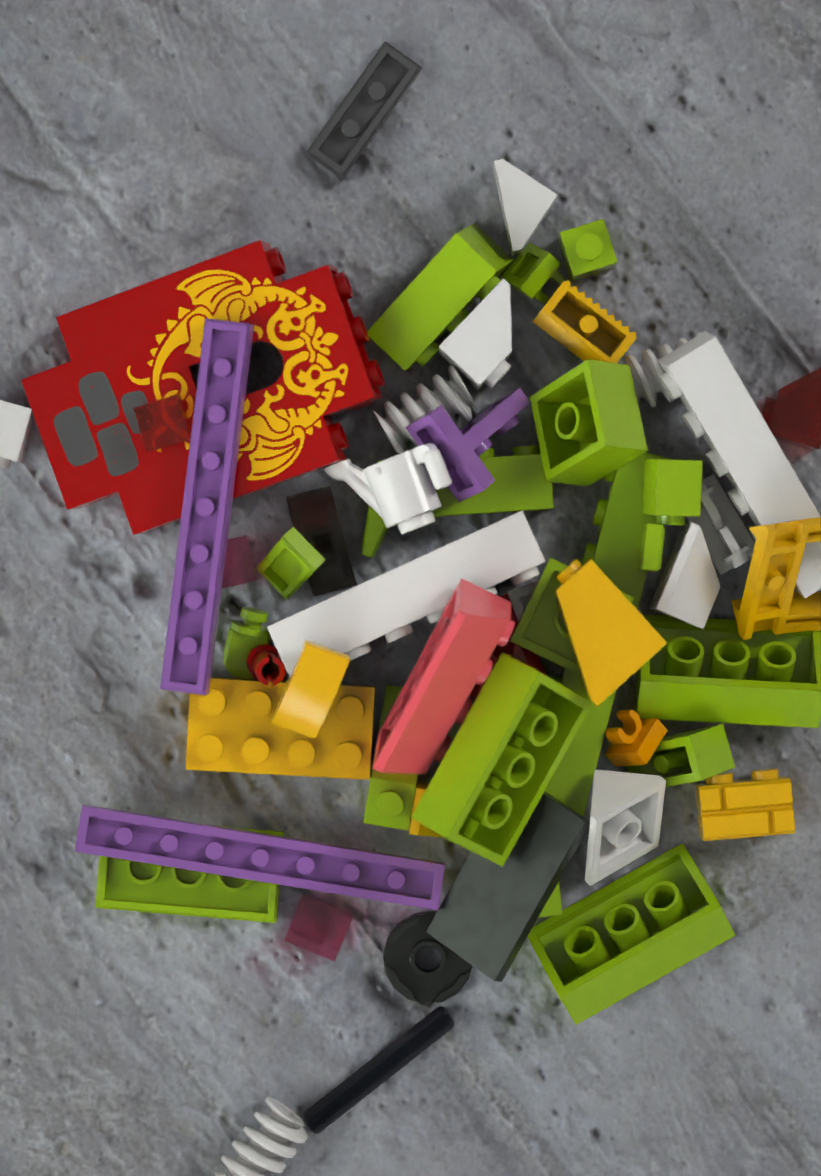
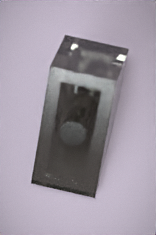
(318, 521)

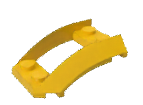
(771, 581)

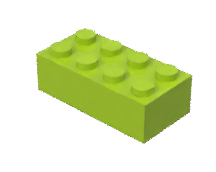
(501, 759)

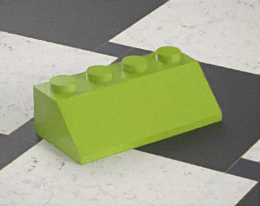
(729, 679)
(630, 933)

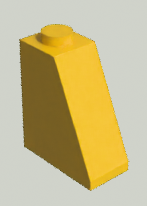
(603, 628)

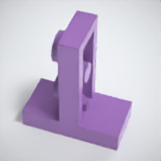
(463, 446)

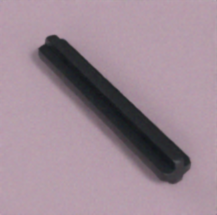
(378, 1070)

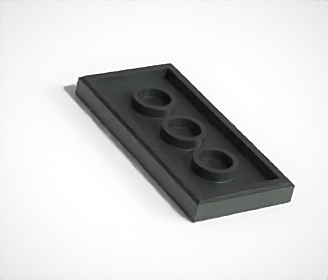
(497, 906)

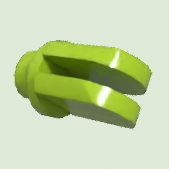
(243, 637)

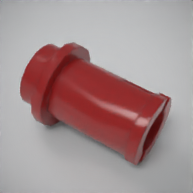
(259, 657)

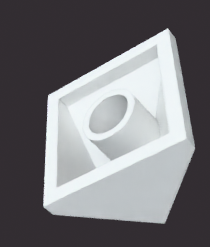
(688, 580)
(622, 820)

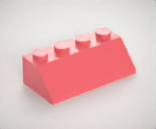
(442, 680)

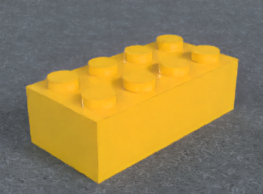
(235, 732)

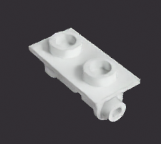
(722, 528)

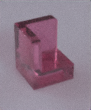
(239, 562)
(318, 927)

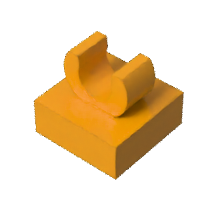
(635, 740)

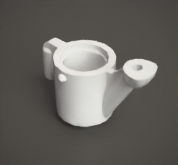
(399, 486)

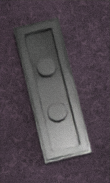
(364, 110)

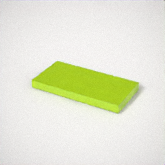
(185, 892)

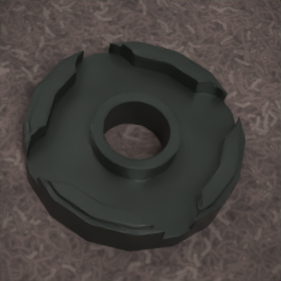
(408, 977)

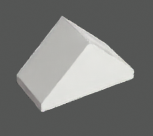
(522, 203)

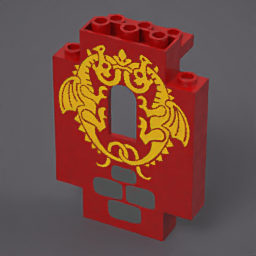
(143, 350)

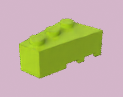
(440, 297)

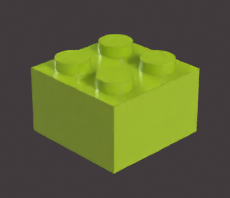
(588, 423)

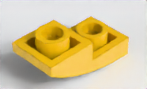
(310, 689)

